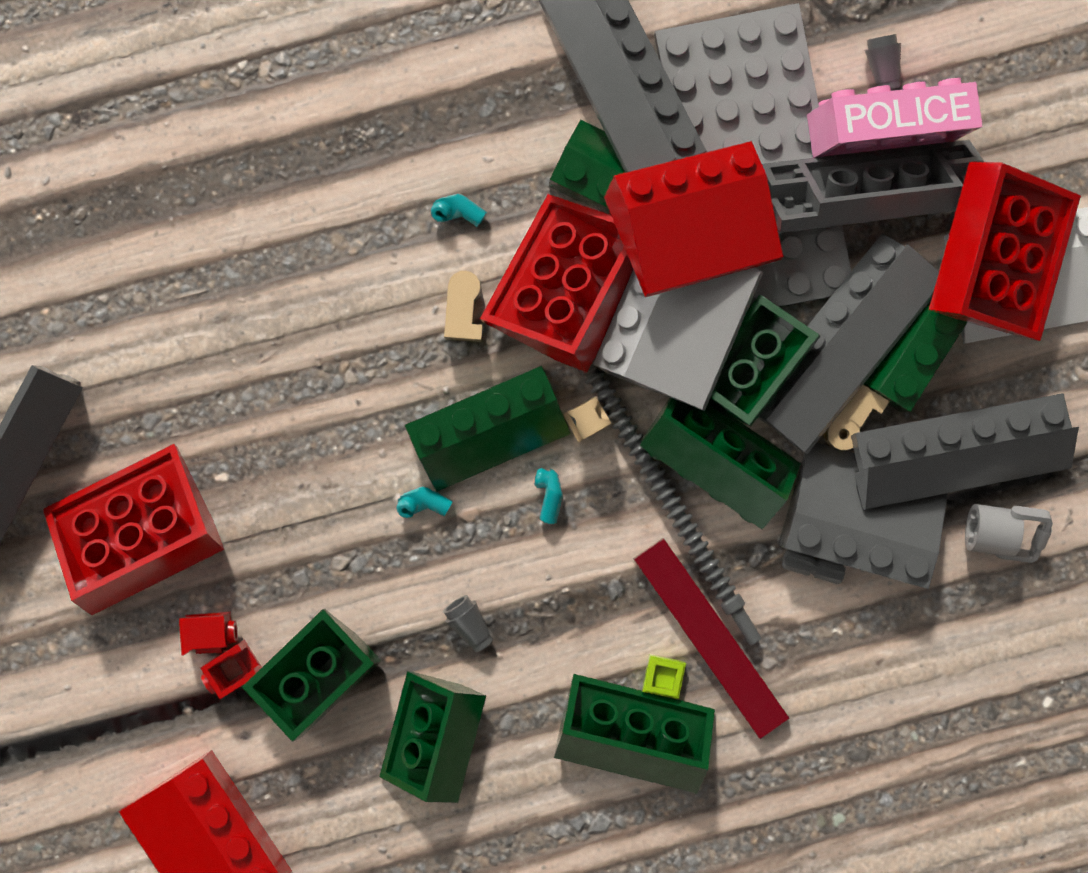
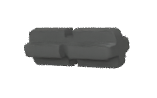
(820, 568)

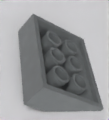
(831, 524)

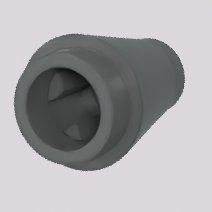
(885, 60)
(468, 622)

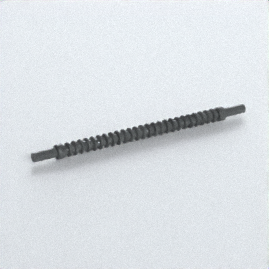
(732, 602)

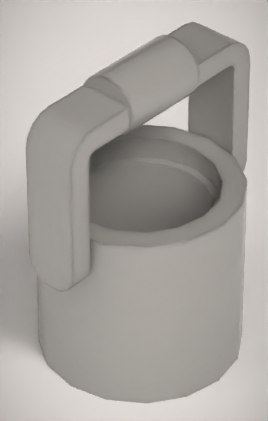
(1002, 530)

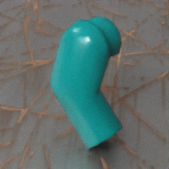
(456, 207)
(553, 494)
(422, 499)

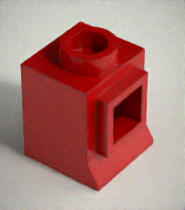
(207, 632)
(216, 679)

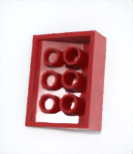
(695, 218)
(1005, 250)
(562, 283)
(131, 530)
(201, 824)

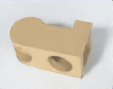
(462, 294)
(853, 417)
(587, 419)

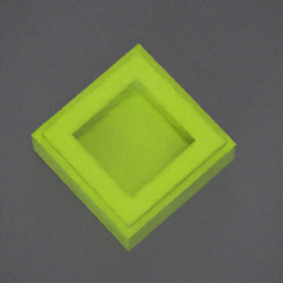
(664, 676)

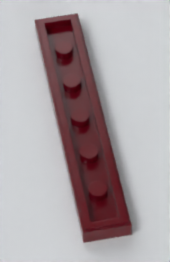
(711, 638)

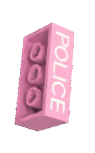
(894, 118)

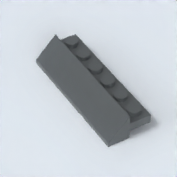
(624, 81)
(868, 185)
(855, 336)
(30, 432)
(963, 451)

